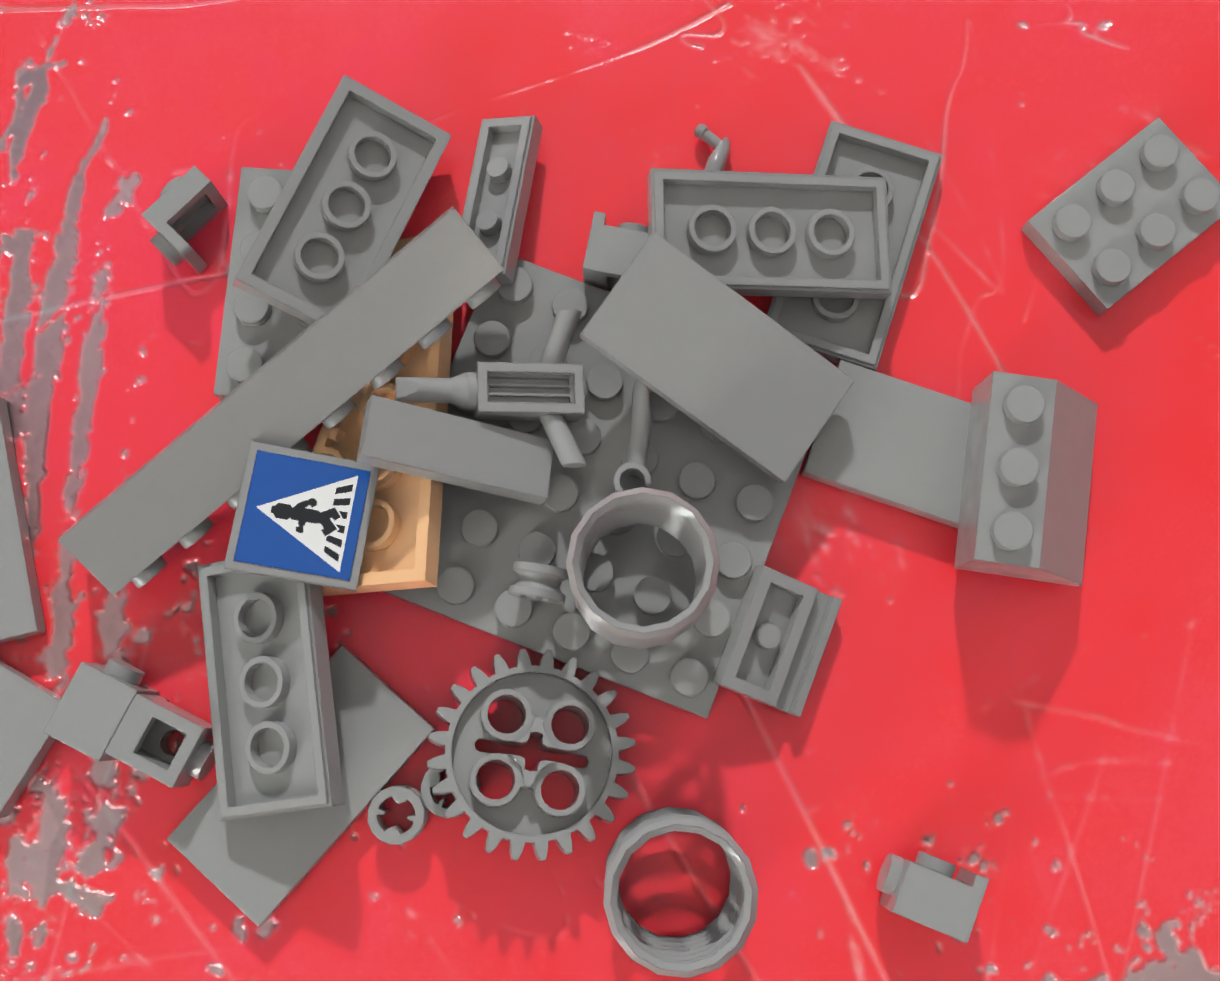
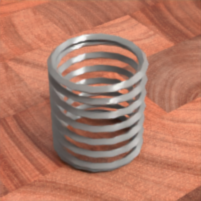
(652, 509)
(698, 951)

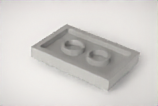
(1127, 216)

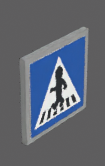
(302, 517)

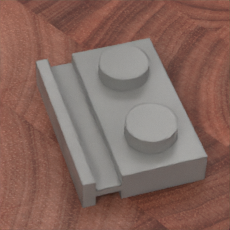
(777, 641)

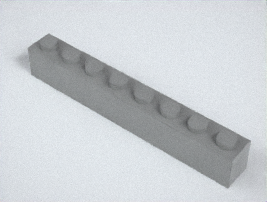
(284, 401)

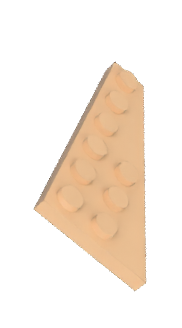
(406, 509)

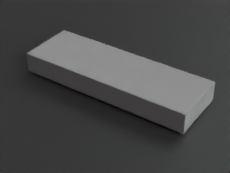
(502, 186)
(455, 450)

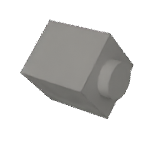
(95, 706)

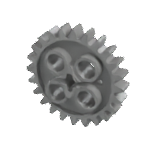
(523, 813)

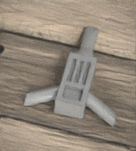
(518, 391)

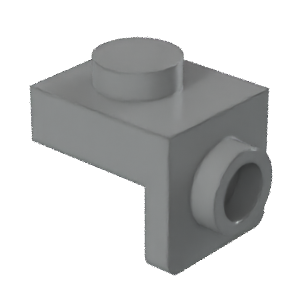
(180, 213)

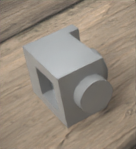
(611, 251)
(144, 739)
(930, 894)

